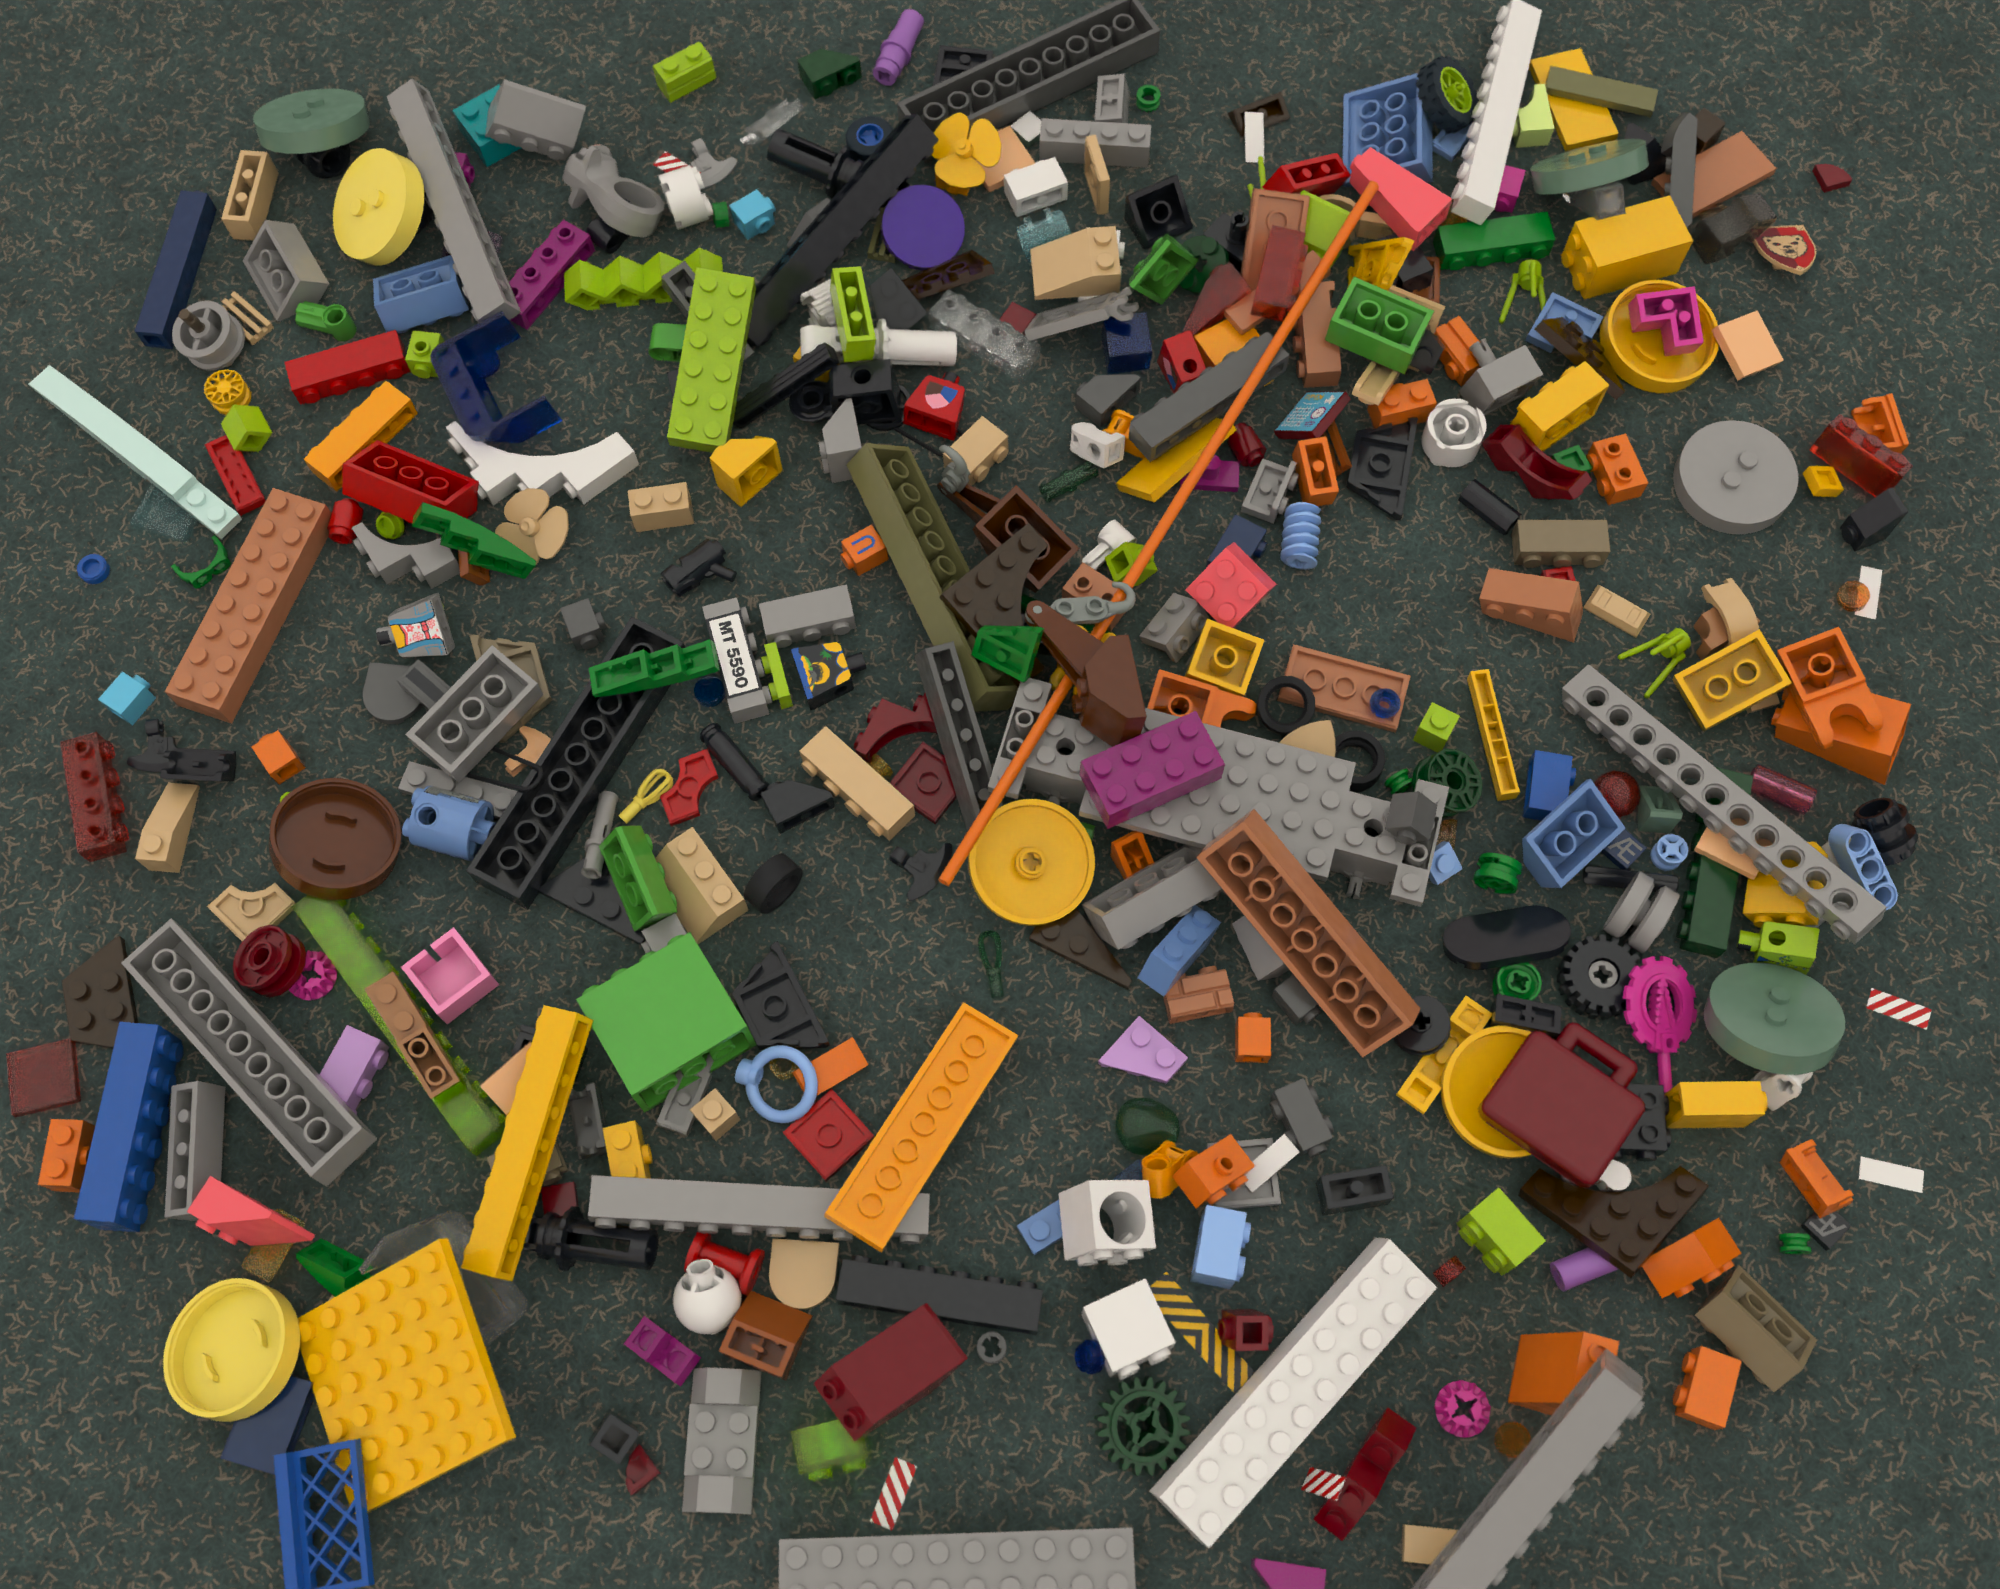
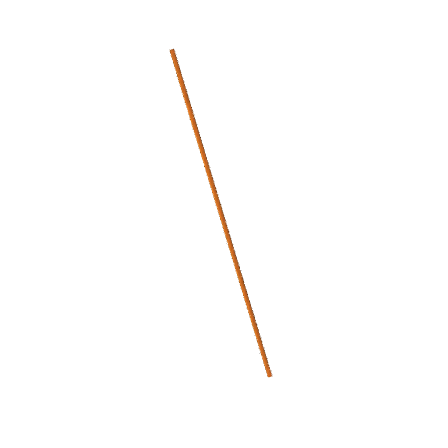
(1160, 531)

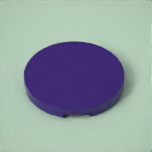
(922, 226)

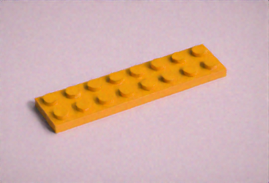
(921, 1127)

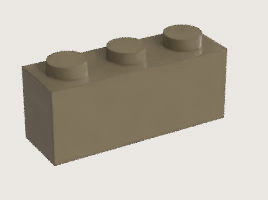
(1560, 543)

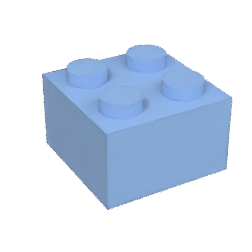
(1219, 1247)

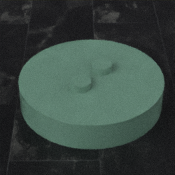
(311, 121)
(1589, 166)
(1774, 1018)

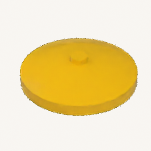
(1032, 862)
(1468, 1079)

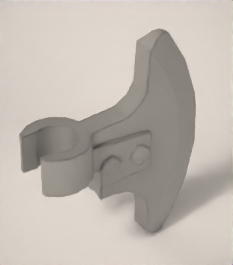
(711, 169)

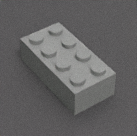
(475, 714)
(1151, 898)

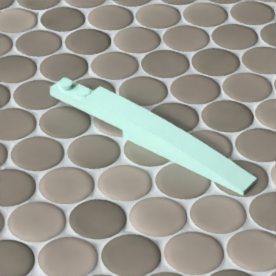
(136, 451)

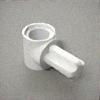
(1108, 540)

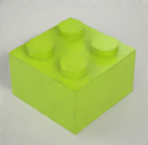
(1499, 1233)

